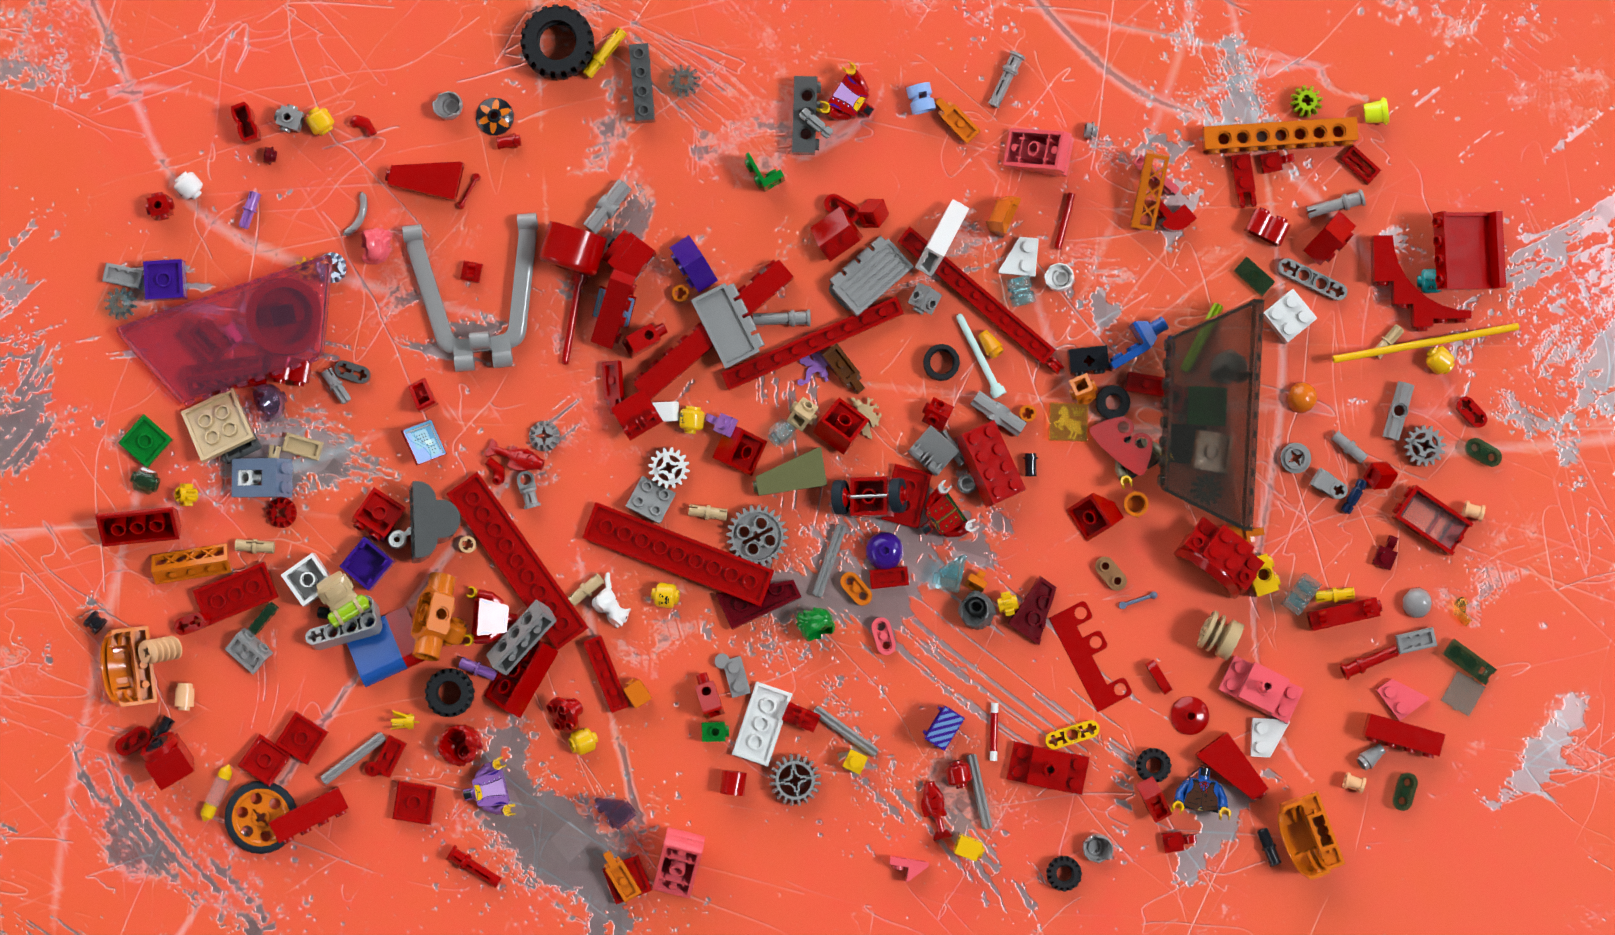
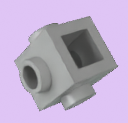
(294, 123)
(924, 299)

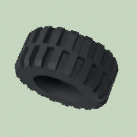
(550, 17)

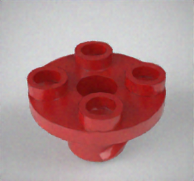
(565, 713)

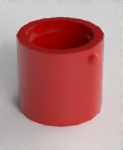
(733, 783)

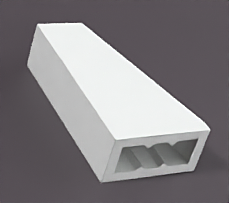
(942, 237)

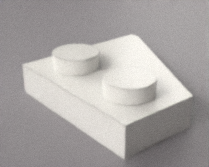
(1022, 258)
(1265, 736)

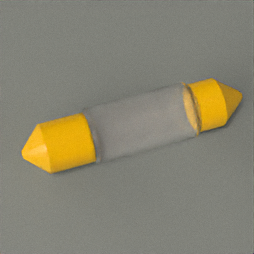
(216, 793)

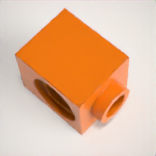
(637, 692)

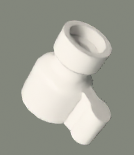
(398, 538)

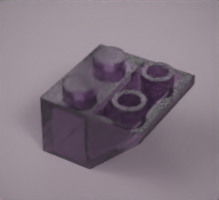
(616, 809)

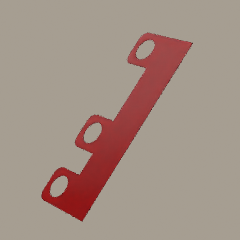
(1081, 656)

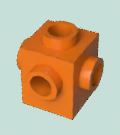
(1082, 389)

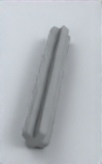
(829, 560)
(846, 731)
(353, 758)
(979, 792)

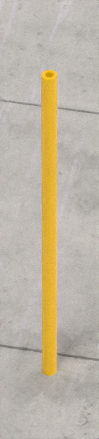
(1425, 343)

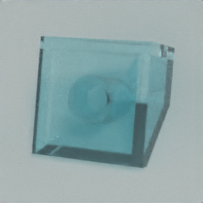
(950, 575)

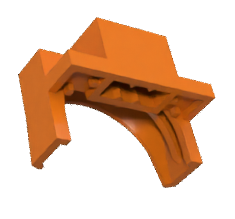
(1308, 835)

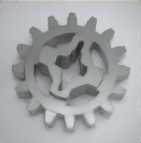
(1421, 454)

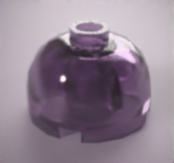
(269, 401)

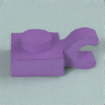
(723, 425)

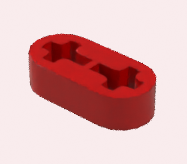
(1474, 409)
(192, 625)
(1158, 676)

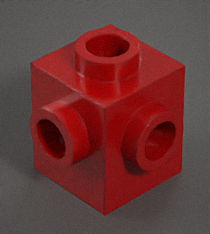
(166, 208)
(937, 413)

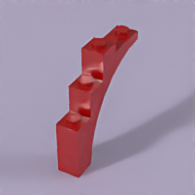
(1423, 311)

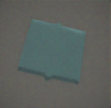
(1463, 693)

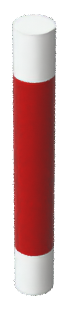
(994, 732)

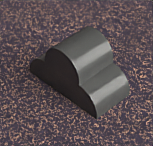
(430, 521)

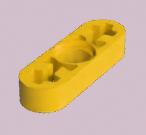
(1057, 734)

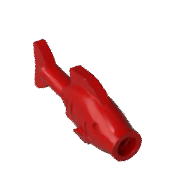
(520, 459)
(933, 805)

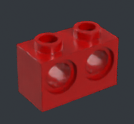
(1154, 799)

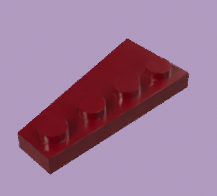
(741, 612)

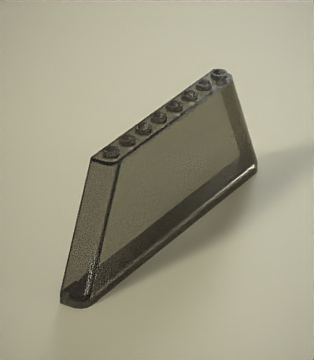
(1213, 413)

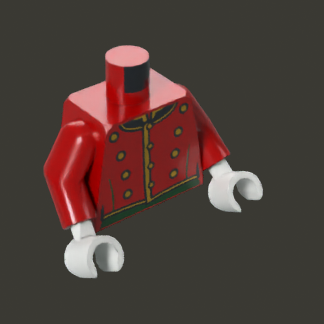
(945, 515)

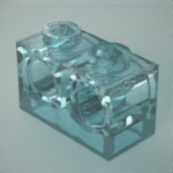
(1301, 594)

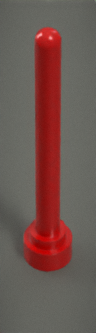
(578, 282)

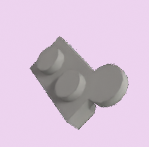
(735, 674)

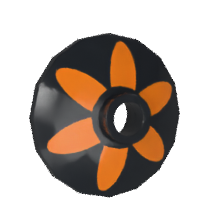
(501, 123)

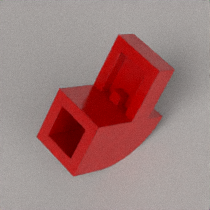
(1175, 221)

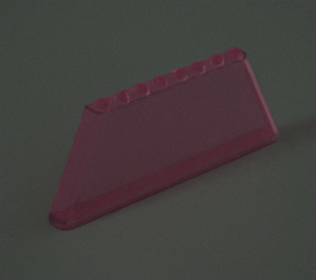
(236, 332)

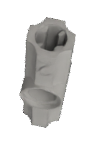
(607, 206)
(1000, 413)
(1395, 423)

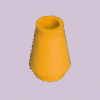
(990, 344)

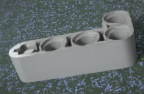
(321, 636)

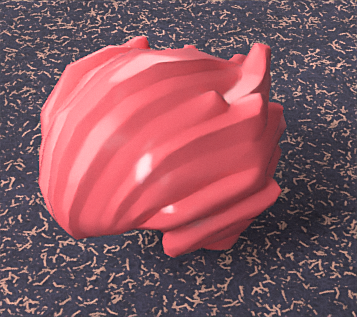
(376, 245)

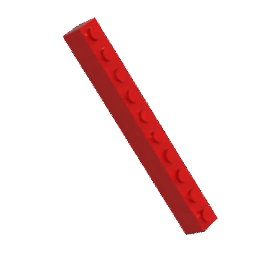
(698, 343)

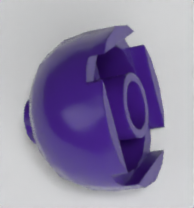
(884, 550)

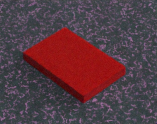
(917, 488)

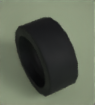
(955, 358)

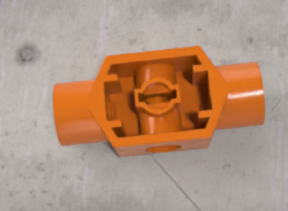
(433, 616)

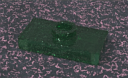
(1254, 276)

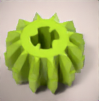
(1302, 107)

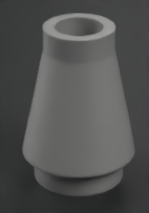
(1370, 757)

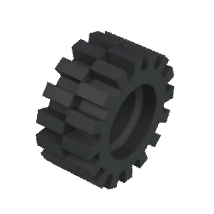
(1153, 753)
(1052, 873)

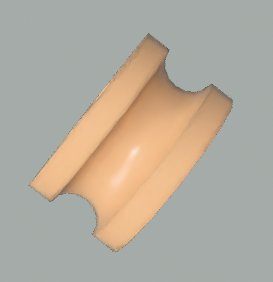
(469, 550)

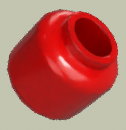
(958, 773)

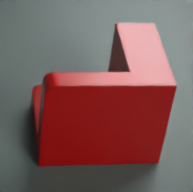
(873, 213)
(1380, 475)

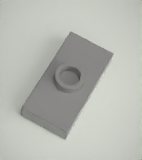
(123, 276)
(1415, 640)

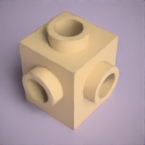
(802, 414)

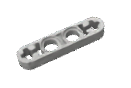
(1311, 282)

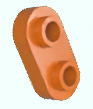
(856, 588)

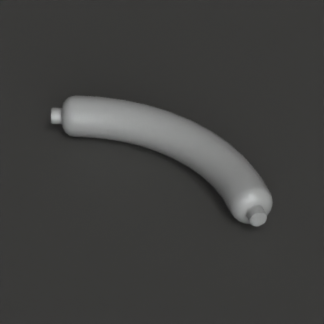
(361, 215)

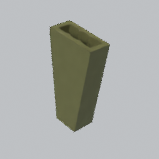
(797, 474)

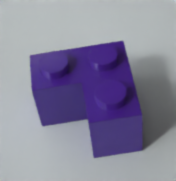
(692, 264)

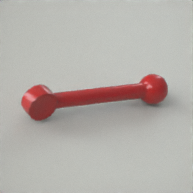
(476, 177)

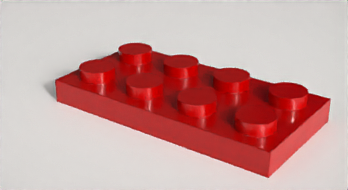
(236, 593)

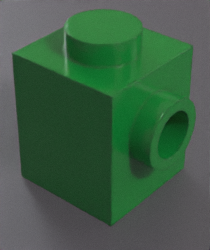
(714, 731)

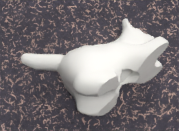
(607, 603)

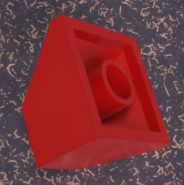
(1094, 515)

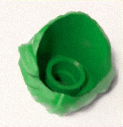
(815, 623)

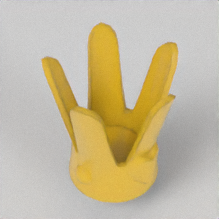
(406, 722)

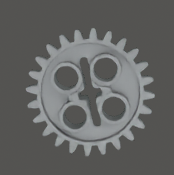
(749, 520)

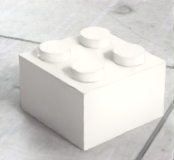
(1289, 316)
(304, 578)

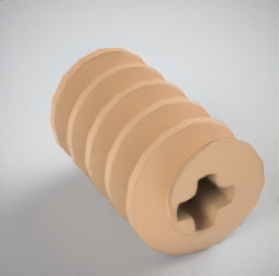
(160, 650)

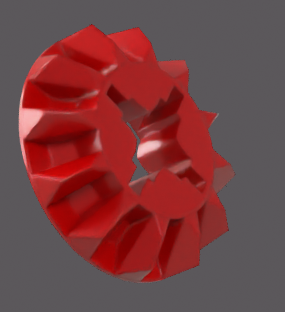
(281, 522)

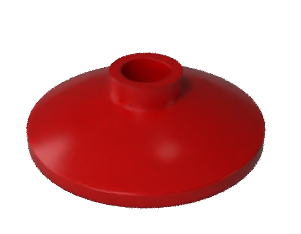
(1180, 711)

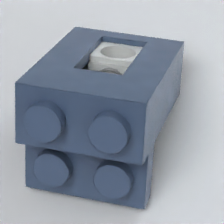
(275, 477)

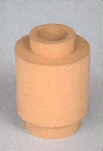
(184, 696)

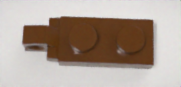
(843, 368)

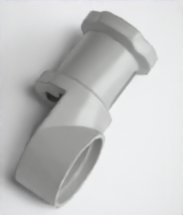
(528, 489)

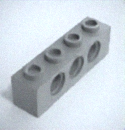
(521, 637)

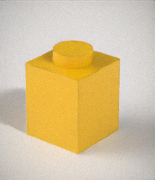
(855, 761)

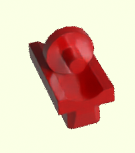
(801, 717)

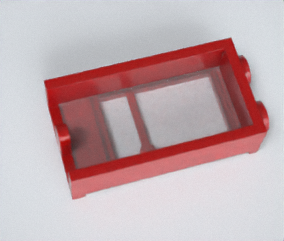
(1431, 519)

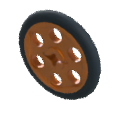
(242, 798)

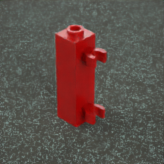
(1344, 613)

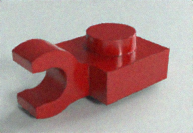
(1273, 162)
(1174, 841)

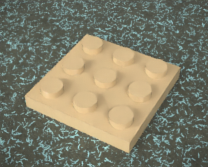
(217, 425)

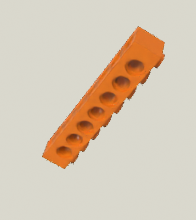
(1347, 126)

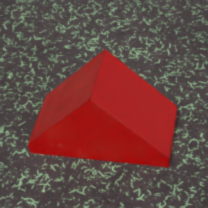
(422, 395)

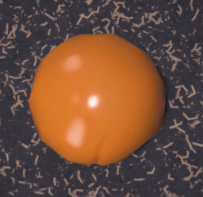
(1302, 397)

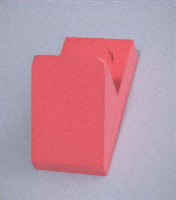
(914, 866)

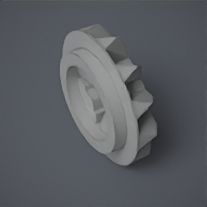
(550, 442)
(1304, 461)

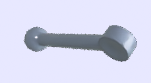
(1153, 595)

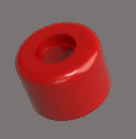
(572, 248)

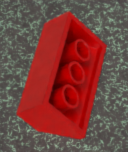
(139, 526)
(520, 684)

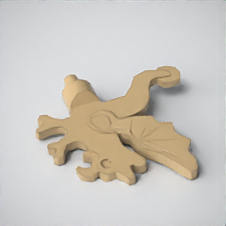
(867, 411)

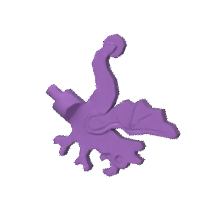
(817, 365)

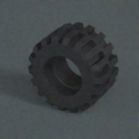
(437, 704)

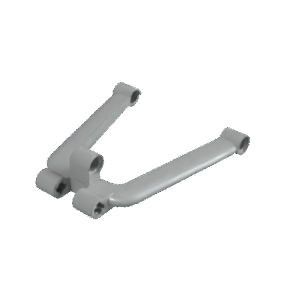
(478, 341)

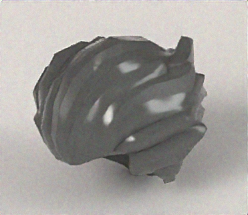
(977, 610)

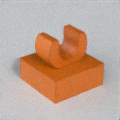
(976, 582)

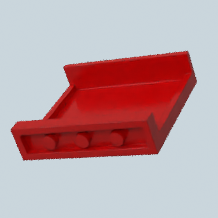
(1469, 250)

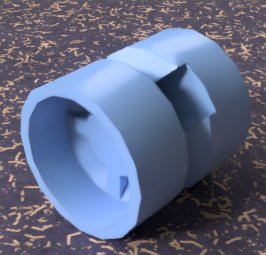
(924, 104)

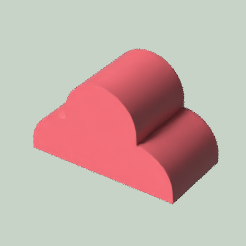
(1039, 151)
(679, 862)

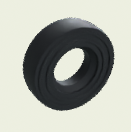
(1121, 394)

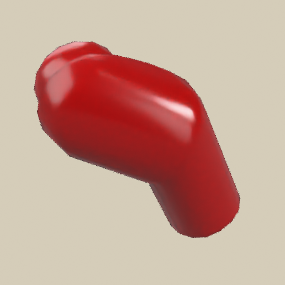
(364, 122)
(498, 471)

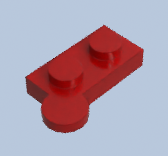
(387, 759)

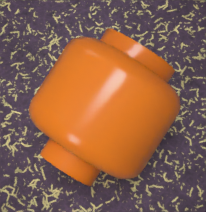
(456, 633)

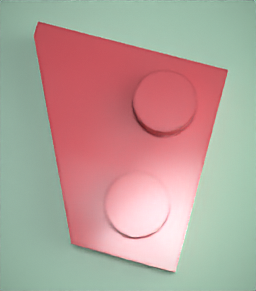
(1400, 698)

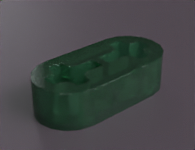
(263, 618)

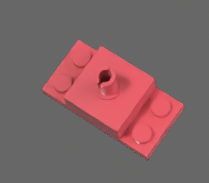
(1261, 688)

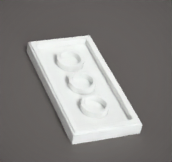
(761, 724)

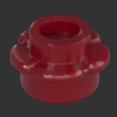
(269, 155)

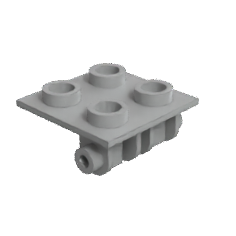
(933, 450)
(650, 500)

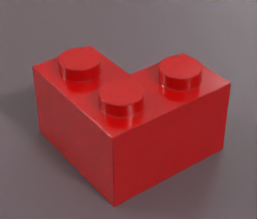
(1331, 237)

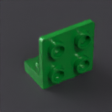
(772, 178)

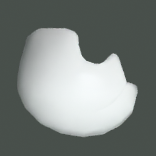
(1059, 277)

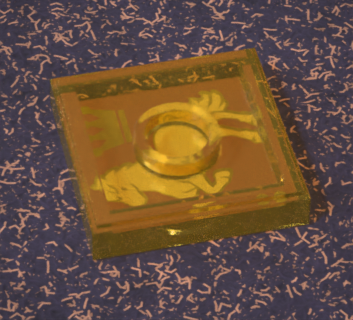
(1068, 422)

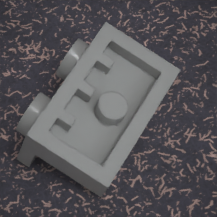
(248, 650)

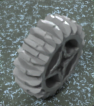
(811, 776)

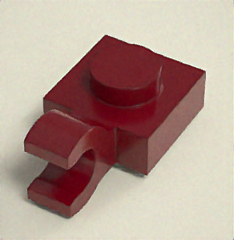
(1385, 555)

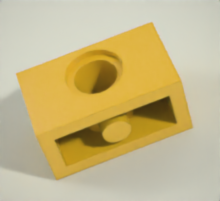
(1271, 583)
(968, 847)

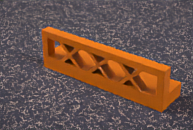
(1142, 189)
(190, 567)

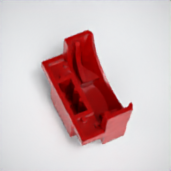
(1221, 555)

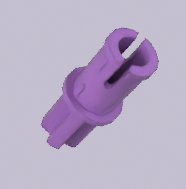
(249, 209)
(477, 668)

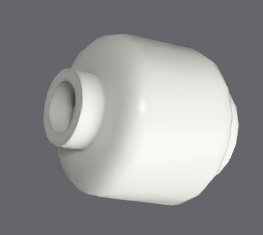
(188, 185)

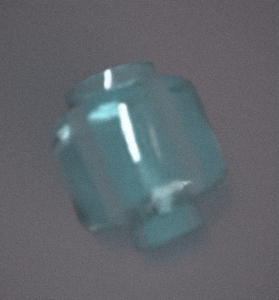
(782, 433)

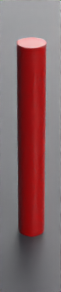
(1064, 221)

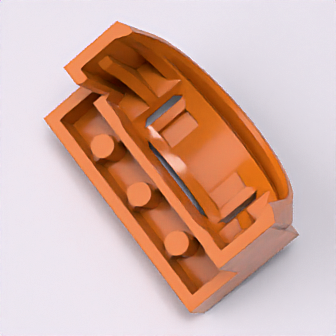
(117, 671)

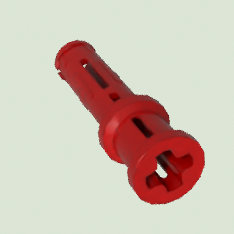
(1360, 665)
(465, 862)

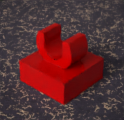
(471, 271)

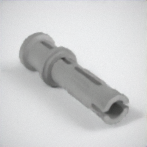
(1009, 71)
(1345, 202)
(792, 318)

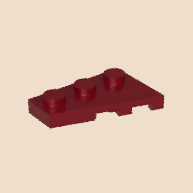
(1033, 610)

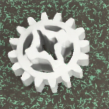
(671, 476)

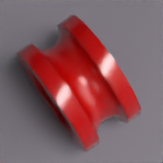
(1054, 365)

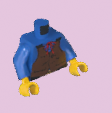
(1201, 795)

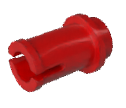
(509, 141)

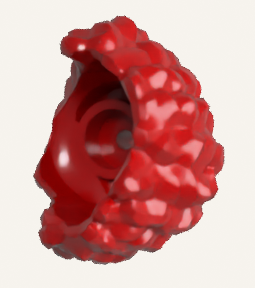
(460, 745)

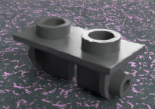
(242, 450)

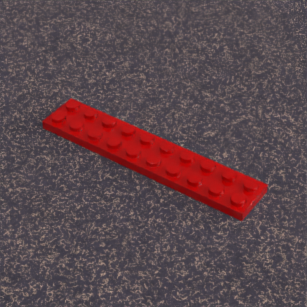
(678, 554)
(515, 557)

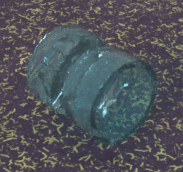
(1020, 291)

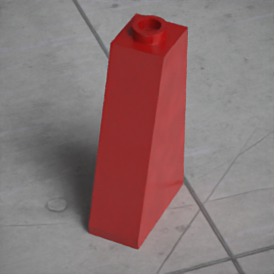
(431, 179)
(1231, 764)

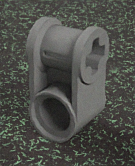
(1326, 482)

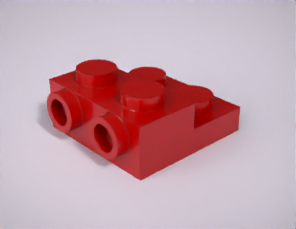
(377, 515)

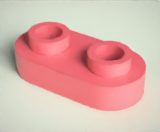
(883, 636)

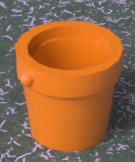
(1136, 504)

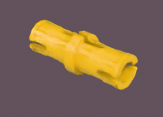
(1335, 594)

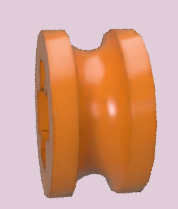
(684, 297)
(1022, 410)

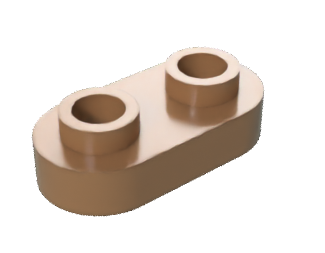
(1111, 573)

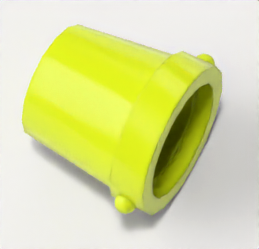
(1376, 112)

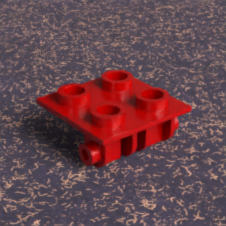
(636, 414)

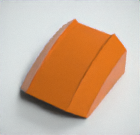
(1003, 215)

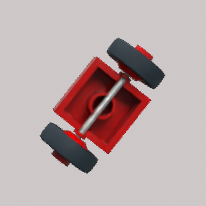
(869, 497)

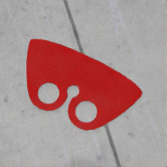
(1113, 443)

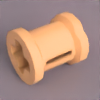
(1473, 511)
(1354, 783)

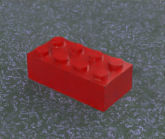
(990, 463)

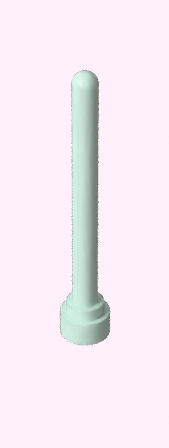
(996, 388)

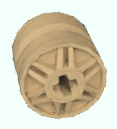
(1220, 635)

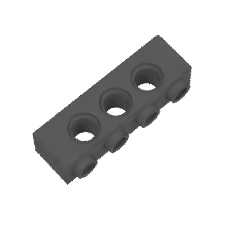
(642, 83)
(801, 85)

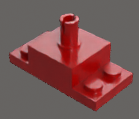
(1047, 768)

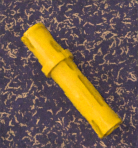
(603, 54)

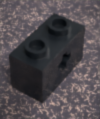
(1077, 356)

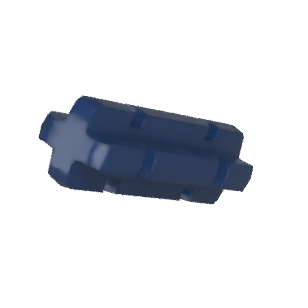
(1354, 496)

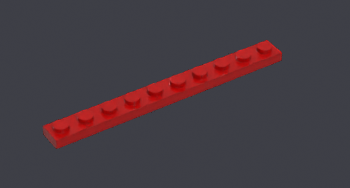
(982, 300)
(812, 343)

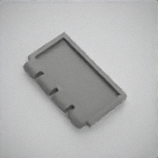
(871, 277)
(726, 325)

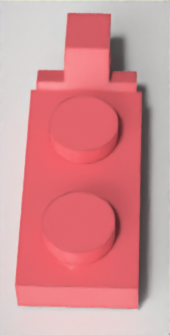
(1169, 187)

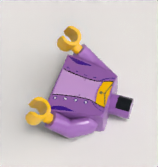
(490, 789)

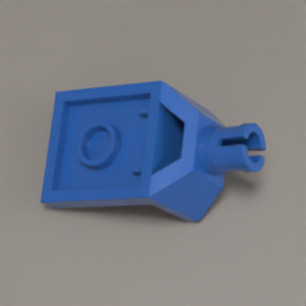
(1146, 335)

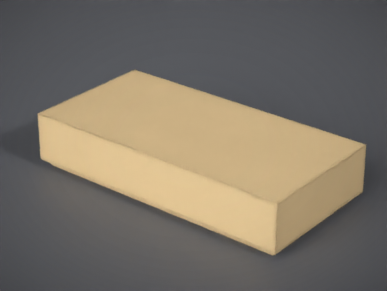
(302, 446)

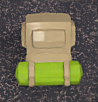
(340, 597)

